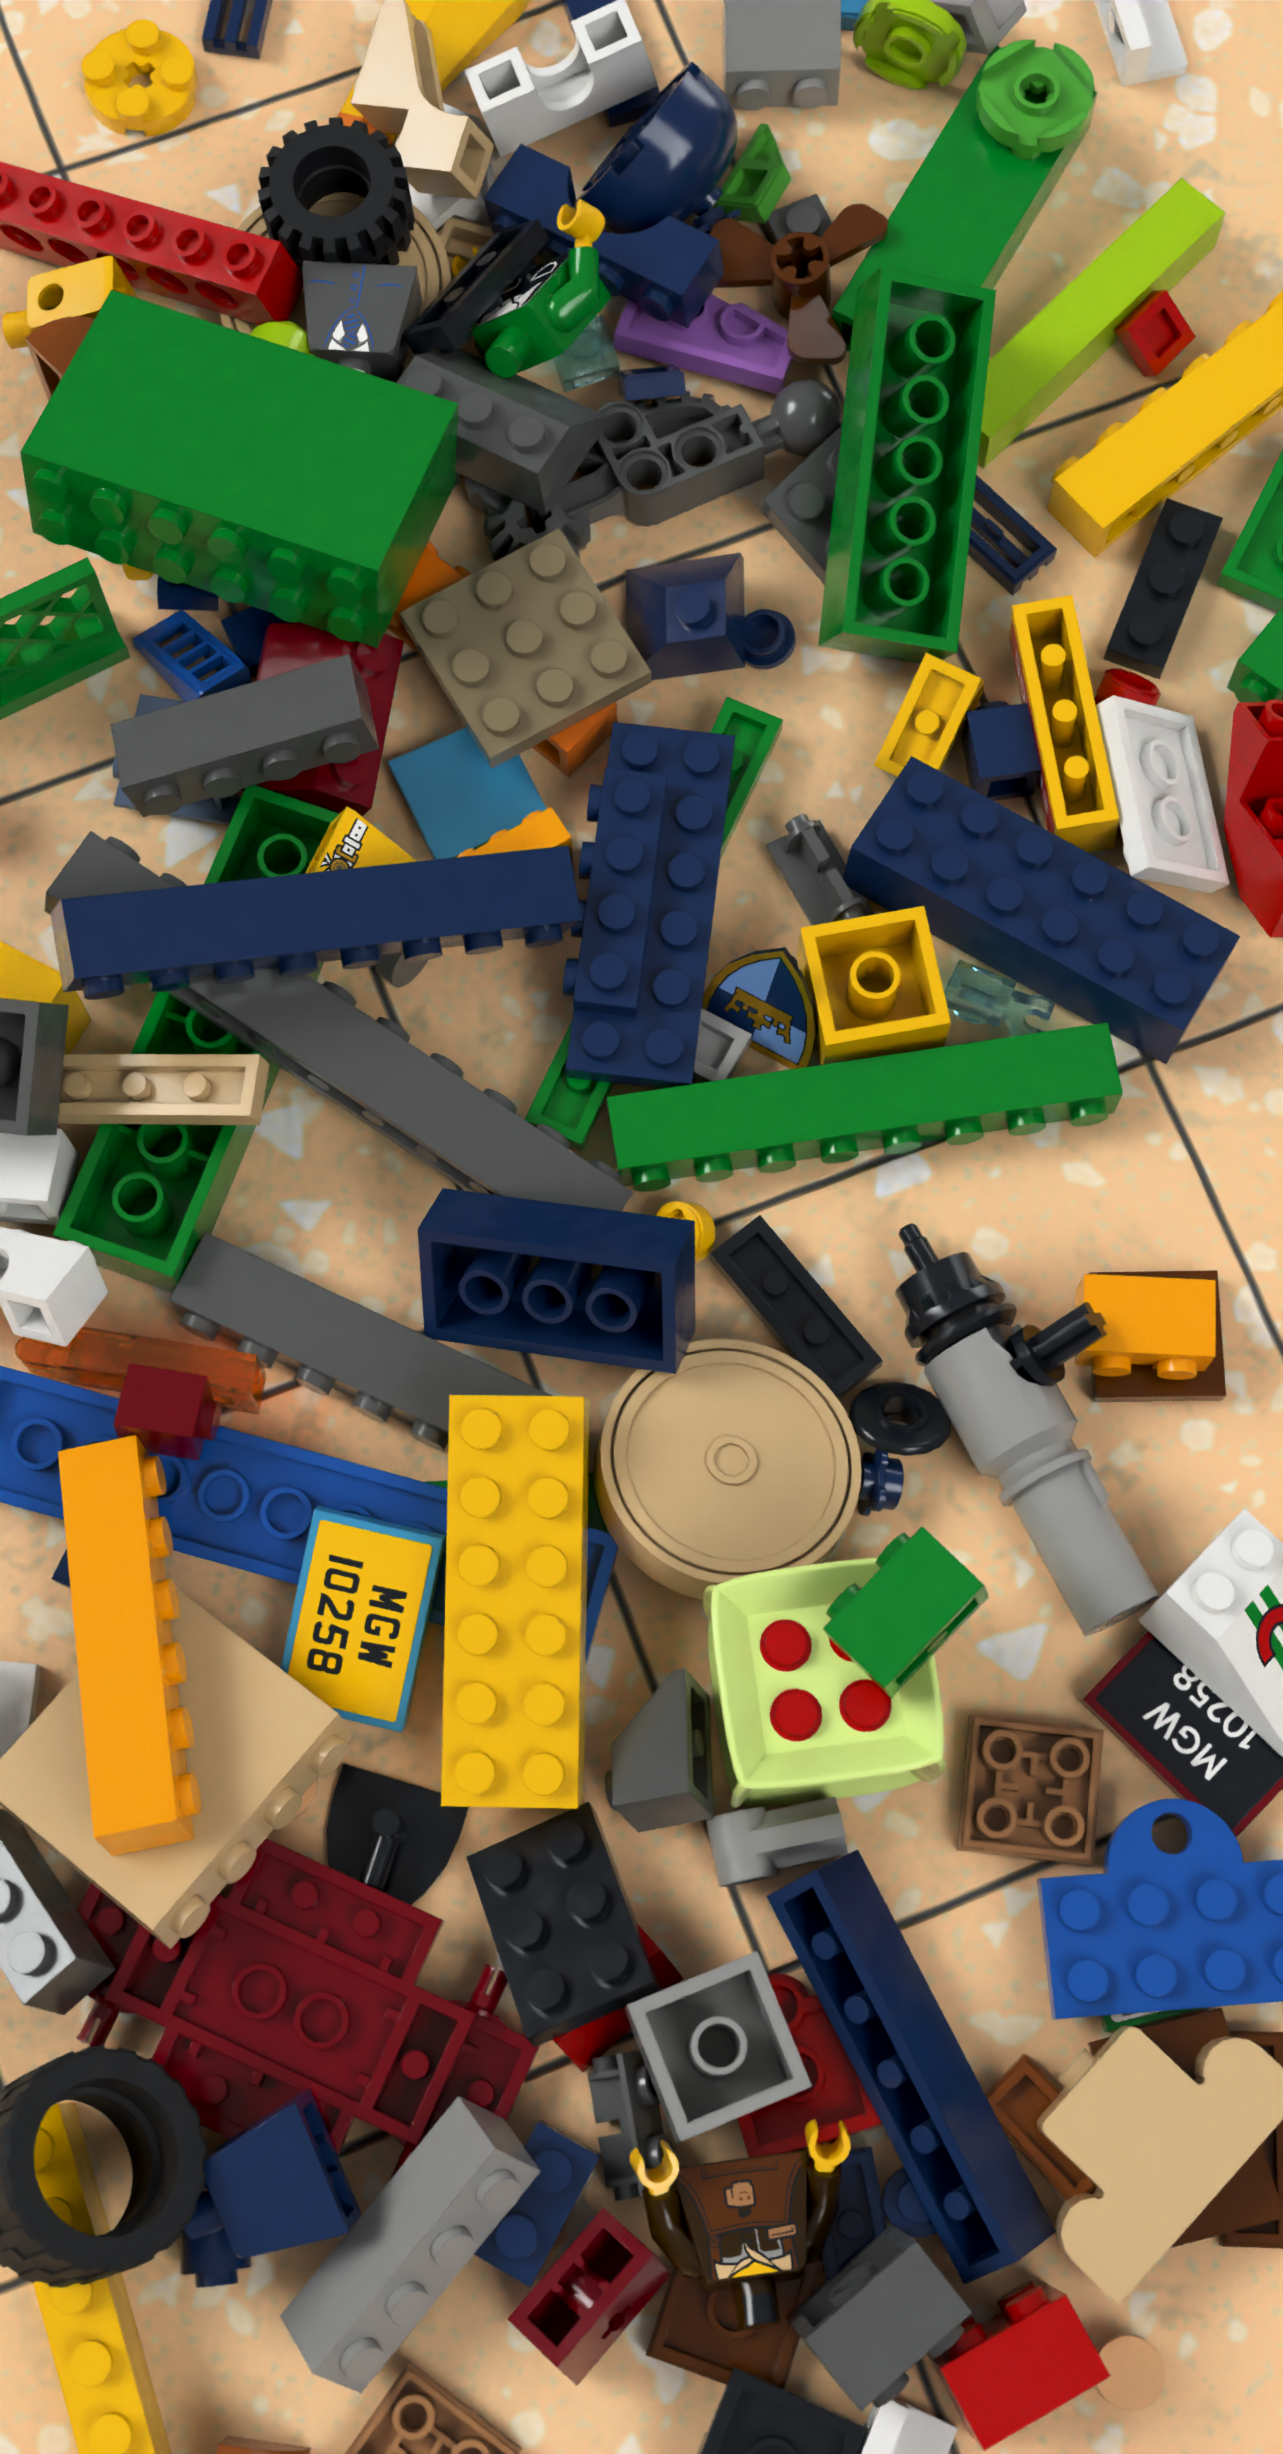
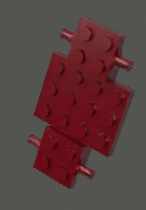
(306, 1989)

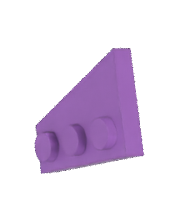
(720, 343)

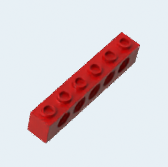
(153, 246)

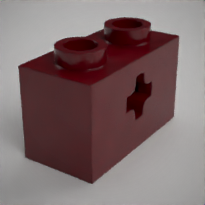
(589, 2296)

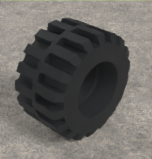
(331, 162)

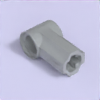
(759, 1842)

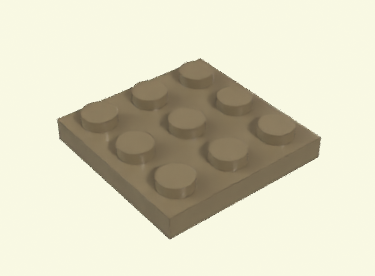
(525, 647)

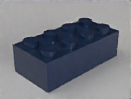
(558, 1279)

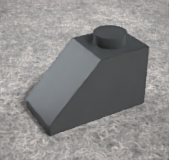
(664, 1759)

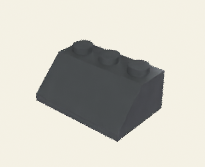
(509, 428)

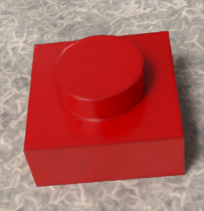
(1154, 333)

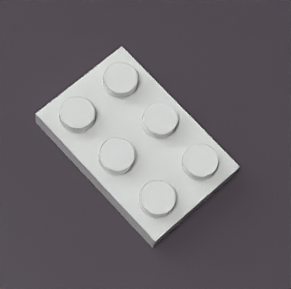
(1162, 795)

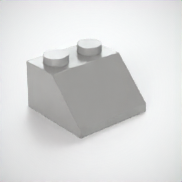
(781, 53)

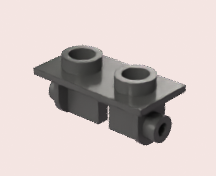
(816, 873)
(626, 2093)

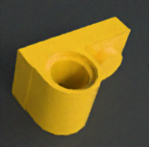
(930, 716)

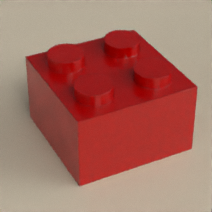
(1019, 2363)

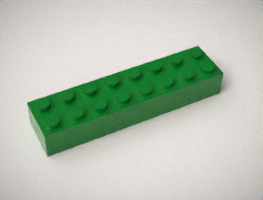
(161, 1186)

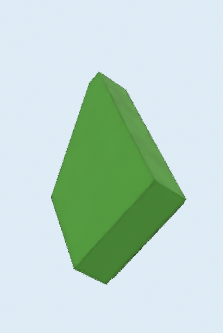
(756, 179)

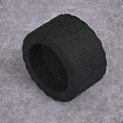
(164, 2154)

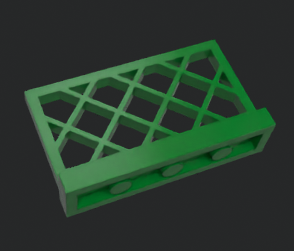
(54, 656)

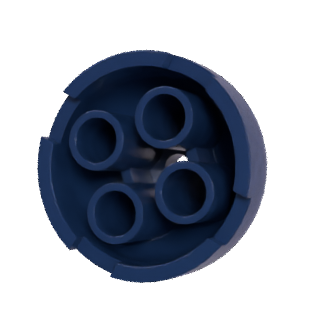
(667, 157)

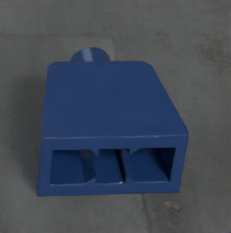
(276, 2184)

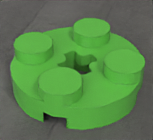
(1031, 126)

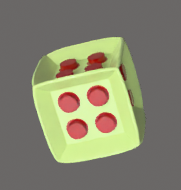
(796, 1709)

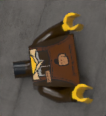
(745, 2219)

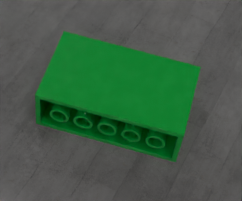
(241, 468)

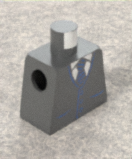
(360, 314)

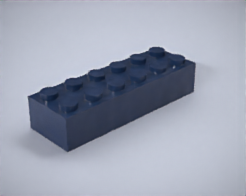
(1039, 909)

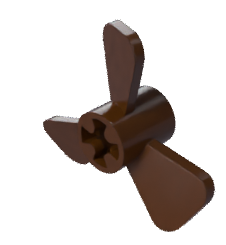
(804, 302)

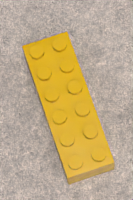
(516, 1602)

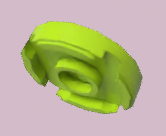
(910, 42)

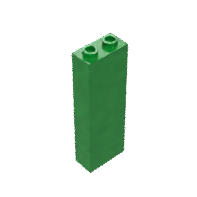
(962, 207)

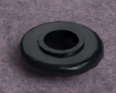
(889, 1401)

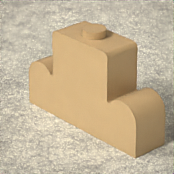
(1153, 2145)

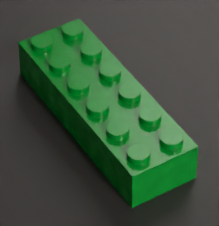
(907, 466)

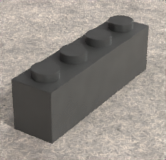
(244, 736)

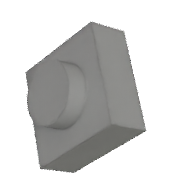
(718, 1048)

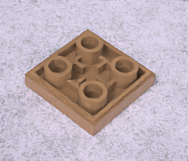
(1030, 1790)
(427, 2419)

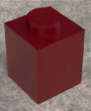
(167, 1411)

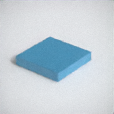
(459, 796)

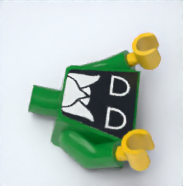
(548, 304)

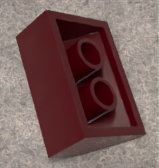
(335, 784)

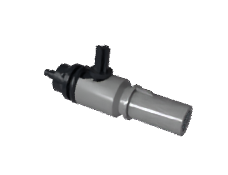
(1019, 1427)

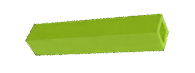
(1082, 317)

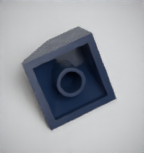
(688, 615)

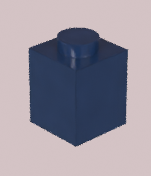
(1000, 750)

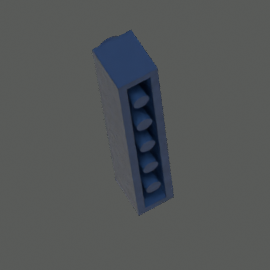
(912, 2067)

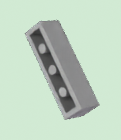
(409, 2245)

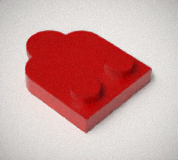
(835, 2084)

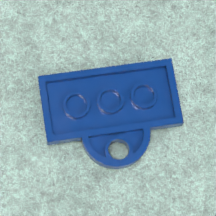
(1163, 1924)

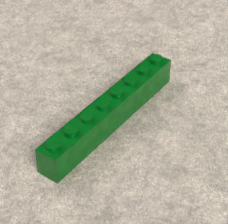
(864, 1106)

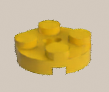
(136, 52)

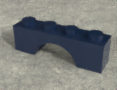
(660, 268)

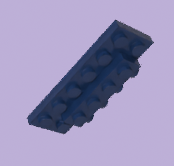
(648, 906)

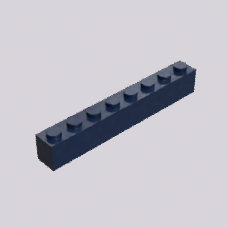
(313, 919)

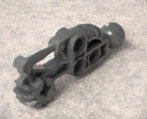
(659, 453)

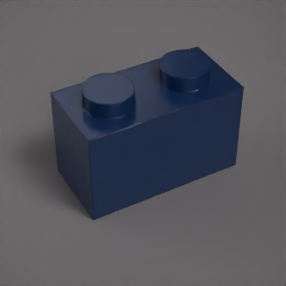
(533, 2224)

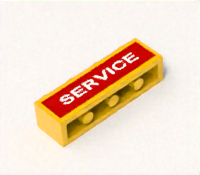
(1064, 722)

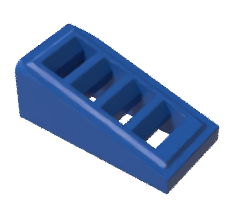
(186, 683)

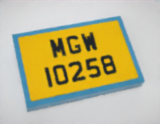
(362, 1614)

